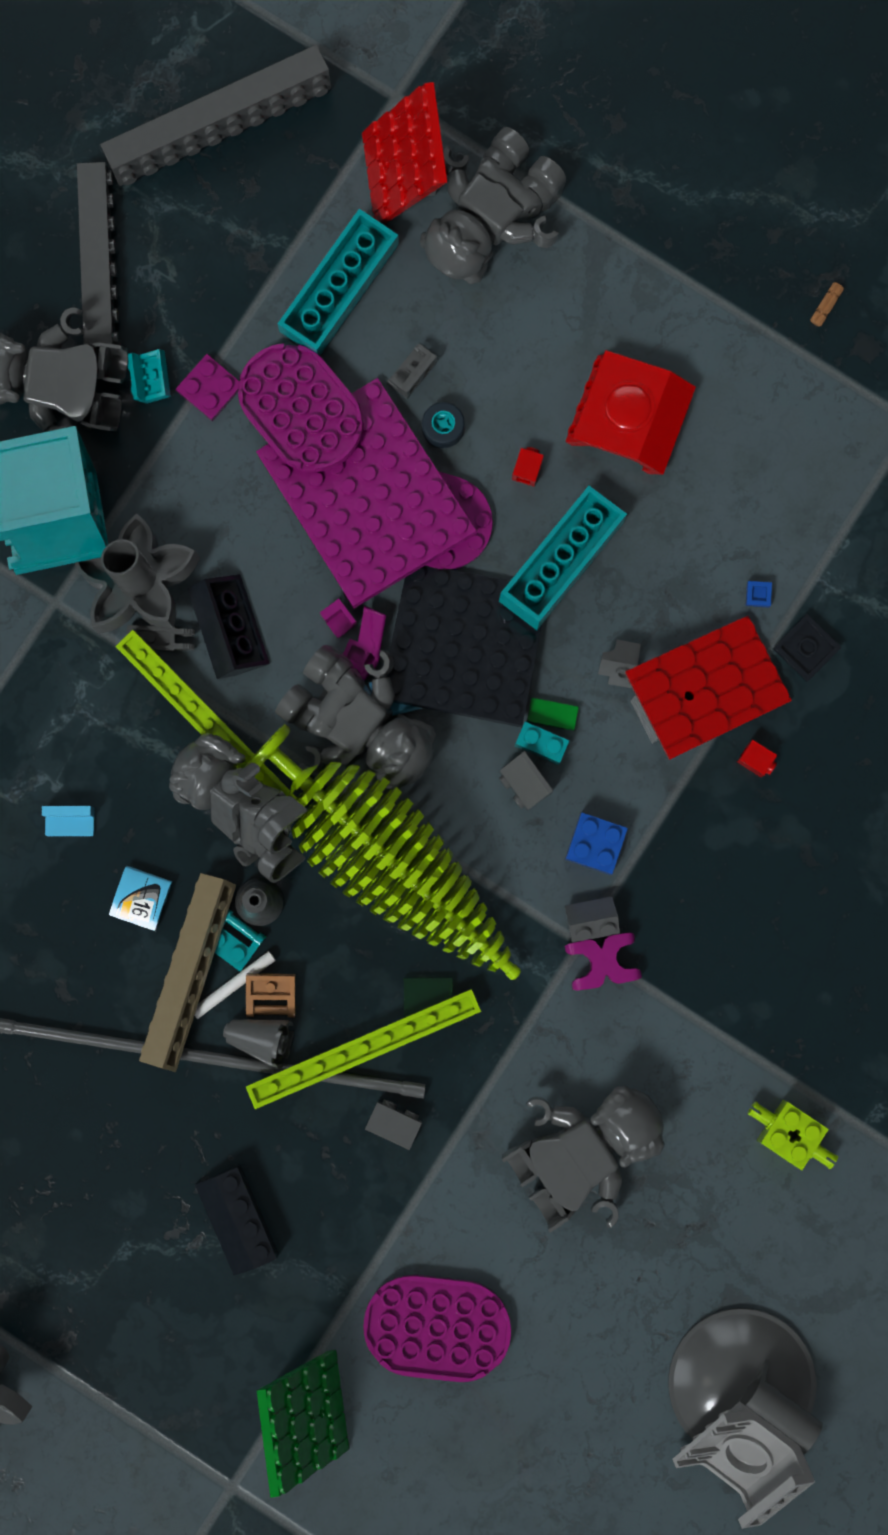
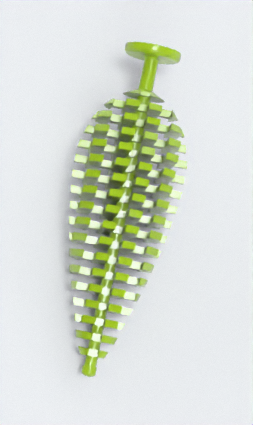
(388, 858)

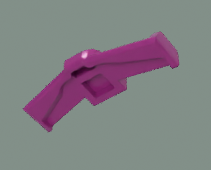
(369, 643)

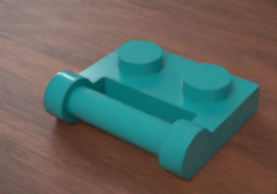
(234, 950)

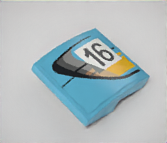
(140, 898)

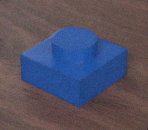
(758, 594)

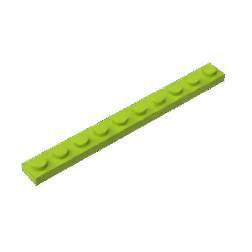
(188, 702)
(363, 1049)

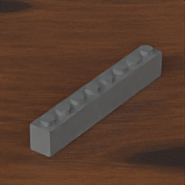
(96, 253)

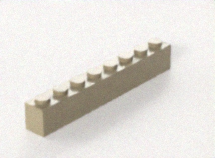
(187, 972)

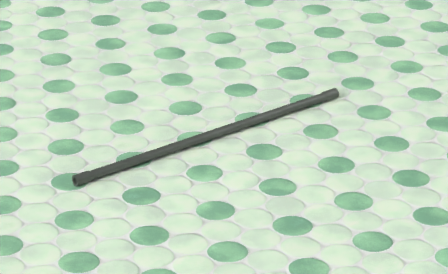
(13, 1027)

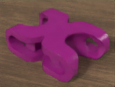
(603, 961)

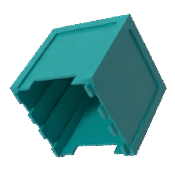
(50, 501)

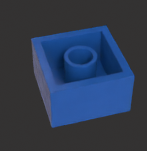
(596, 843)

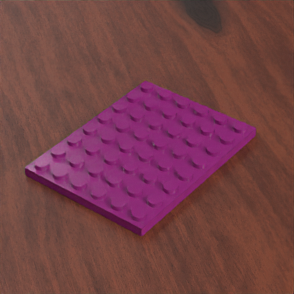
(379, 508)

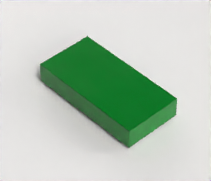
(552, 714)

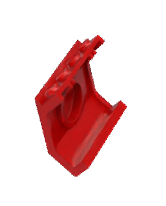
(631, 411)

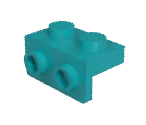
(149, 376)

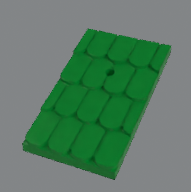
(302, 1422)

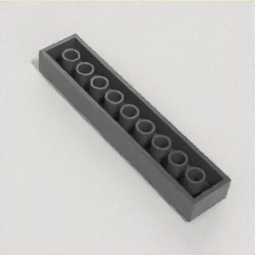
(217, 116)

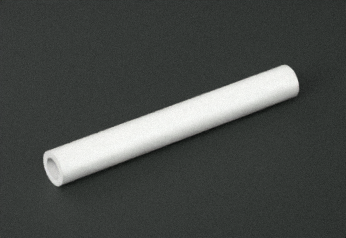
(233, 984)

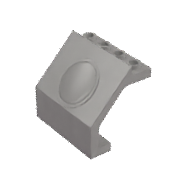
(751, 1459)

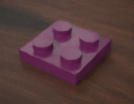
(209, 387)

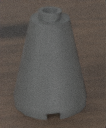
(269, 904)
(261, 1039)

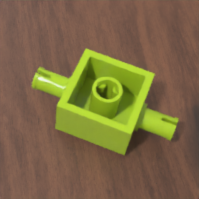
(808, 1133)

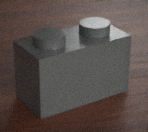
(592, 919)
(394, 1124)

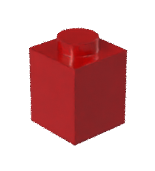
(527, 466)
(757, 759)

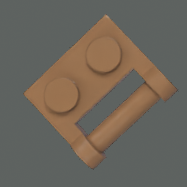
(270, 988)

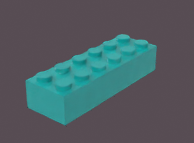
(338, 282)
(562, 557)

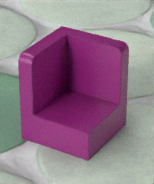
(338, 618)

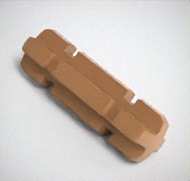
(827, 304)

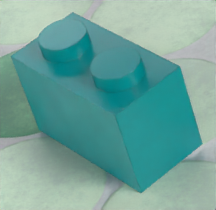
(541, 743)

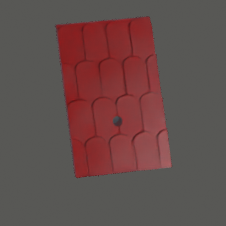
(404, 154)
(724, 677)

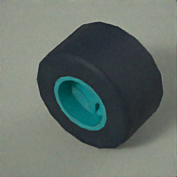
(439, 417)

